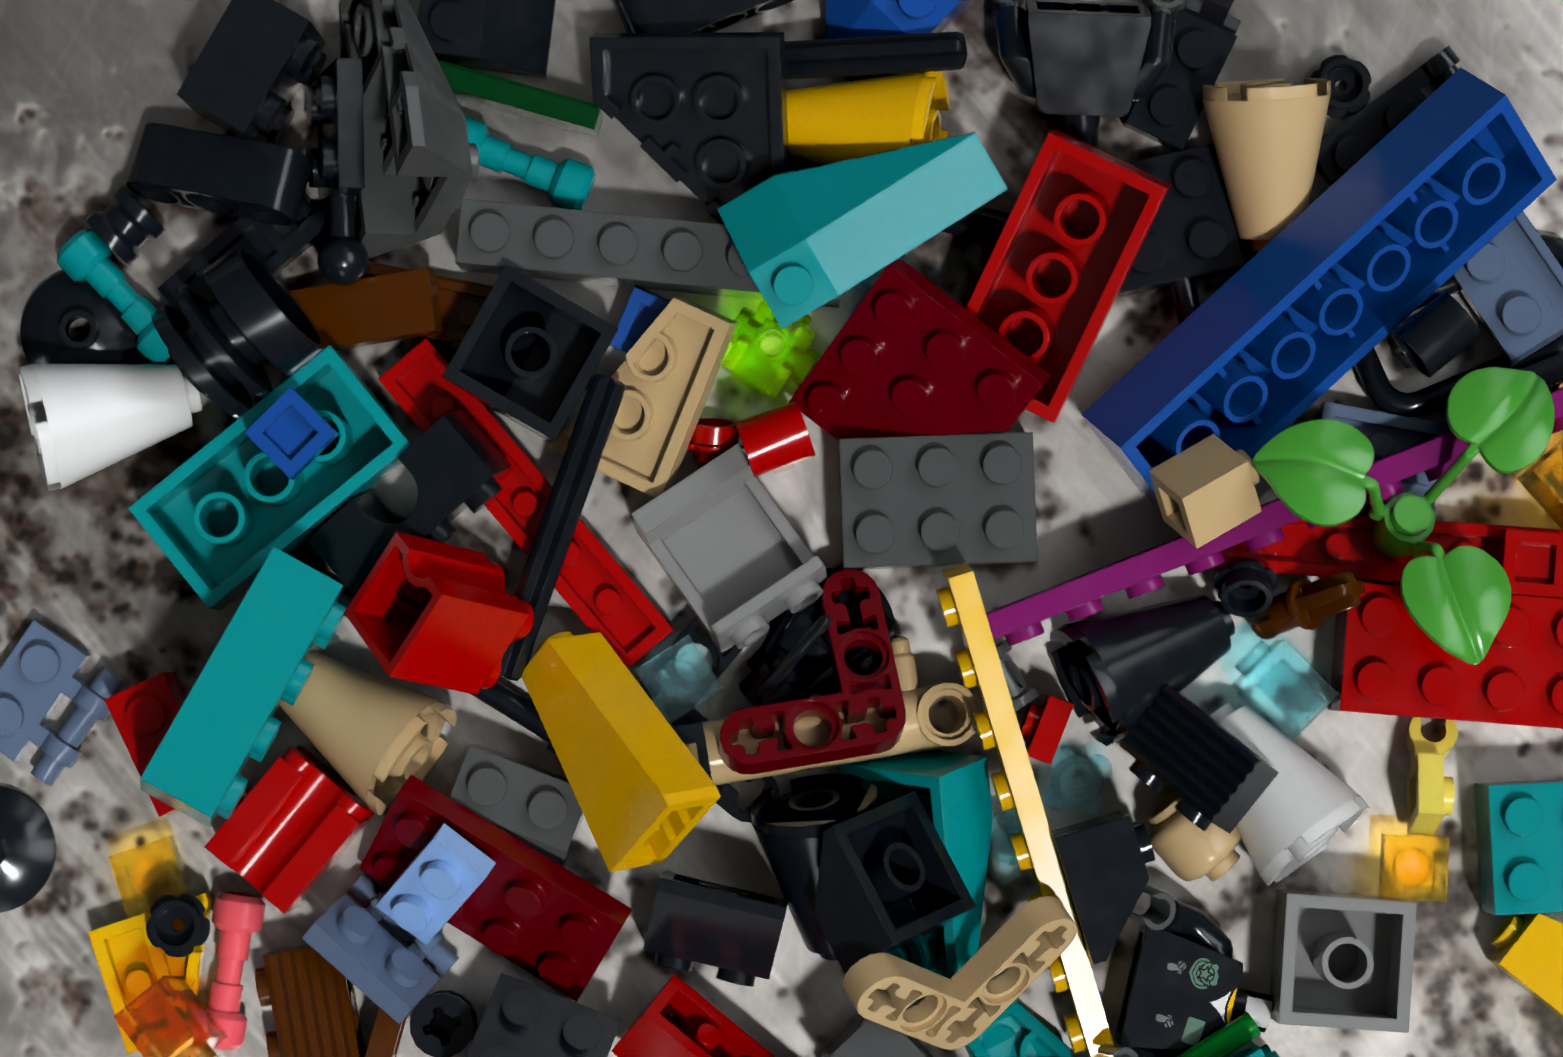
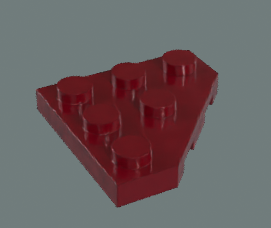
(916, 367)

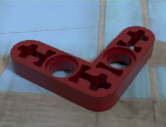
(854, 694)

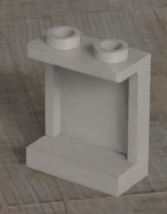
(730, 550)

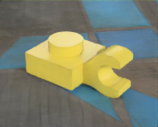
(1428, 790)

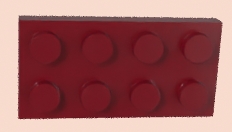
(525, 905)

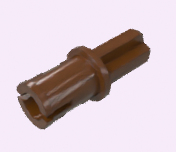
(1309, 604)

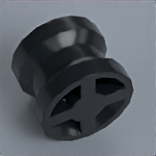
(125, 225)
(452, 1010)

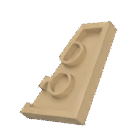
(664, 395)

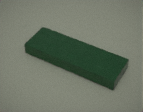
(523, 100)

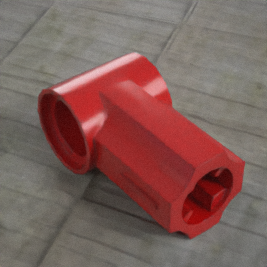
(775, 439)

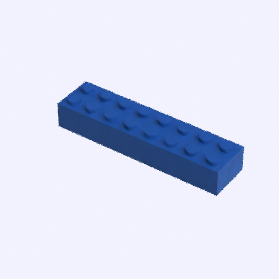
(1329, 283)

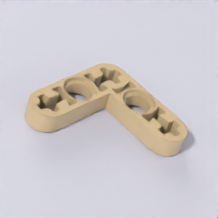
(966, 1004)

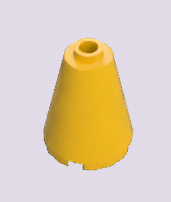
(865, 116)

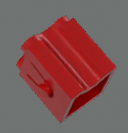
(461, 630)
(290, 828)

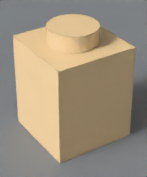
(1206, 490)

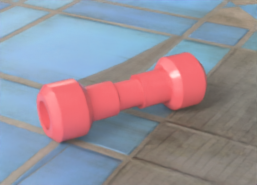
(237, 918)

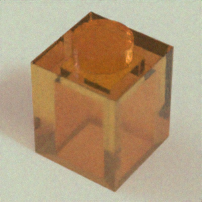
(170, 1021)

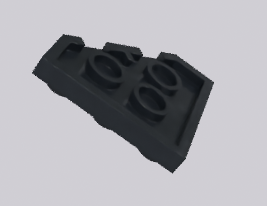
(699, 104)

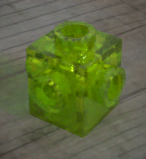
(770, 372)

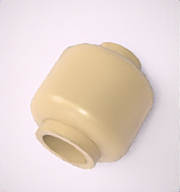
(1187, 847)

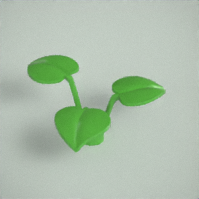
(1322, 479)

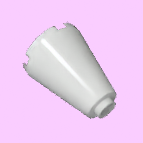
(101, 414)
(1298, 807)

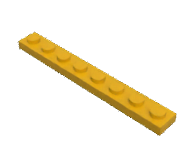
(1018, 791)

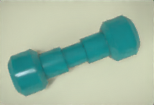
(565, 182)
(88, 259)

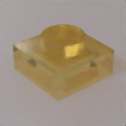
(1414, 867)
(149, 874)

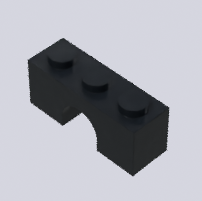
(452, 471)

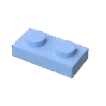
(435, 884)

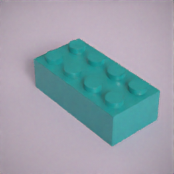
(234, 503)
(242, 686)
(1520, 846)

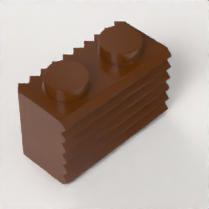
(310, 1006)

